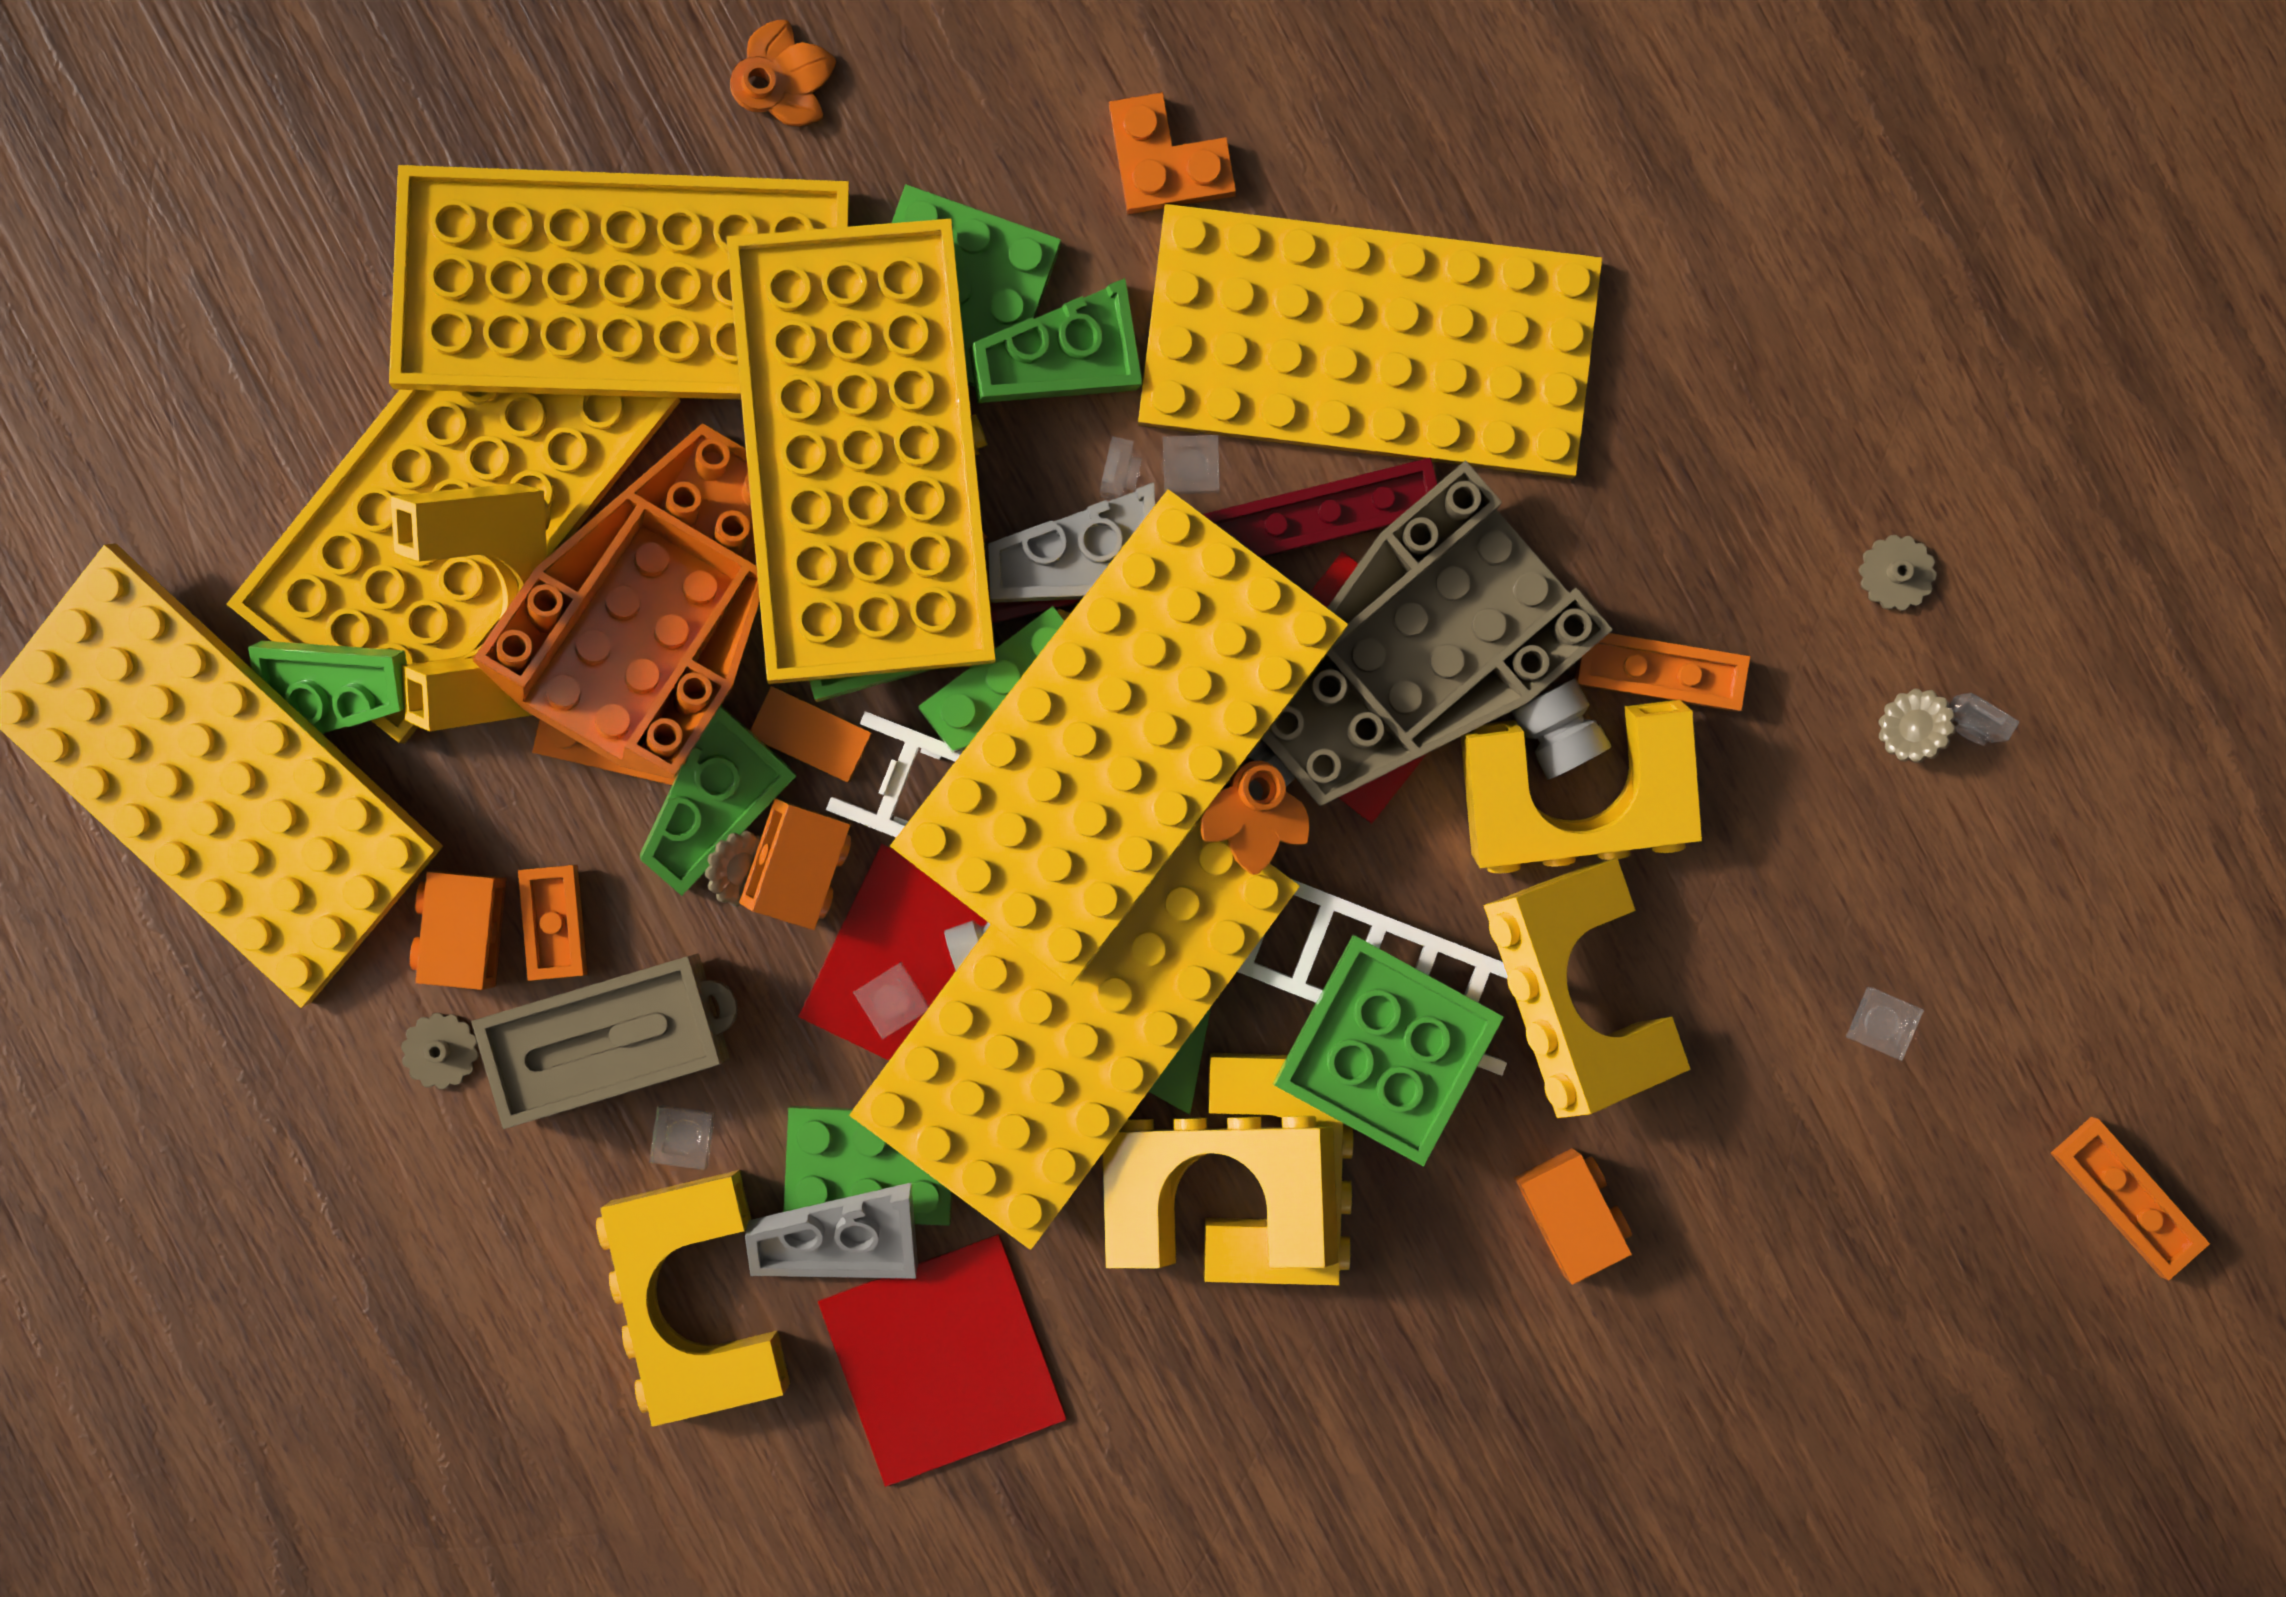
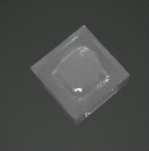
(1191, 464)
(1120, 469)
(1981, 720)
(891, 1000)
(1884, 1023)
(682, 1137)

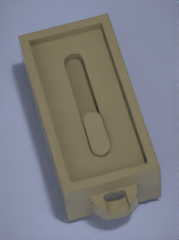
(604, 1039)

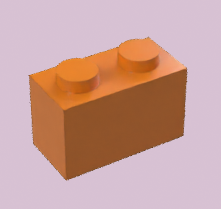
(796, 865)
(458, 930)
(1574, 1215)

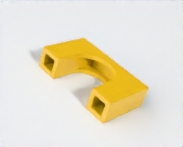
(509, 531)
(1652, 811)
(1535, 940)
(1289, 1161)
(1239, 1247)
(676, 1374)

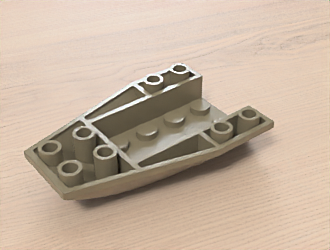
(1440, 638)

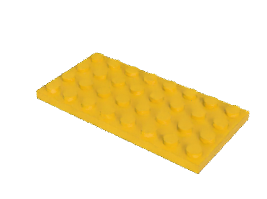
(579, 277)
(1370, 341)
(860, 451)
(336, 563)
(1119, 736)
(210, 775)
(1029, 1079)

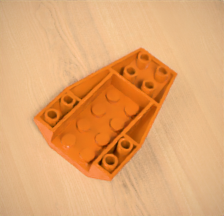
(640, 612)

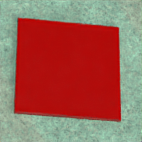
(892, 921)
(942, 1360)

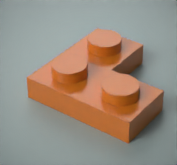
(1161, 173)

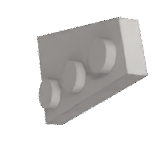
(1065, 555)
(838, 1238)

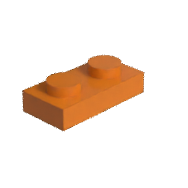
(552, 922)

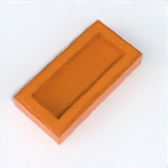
(810, 734)

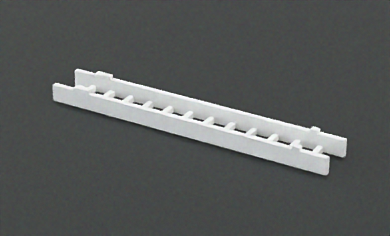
(898, 774)

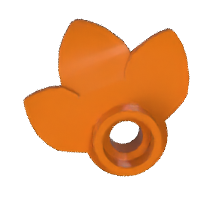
(791, 75)
(1253, 824)

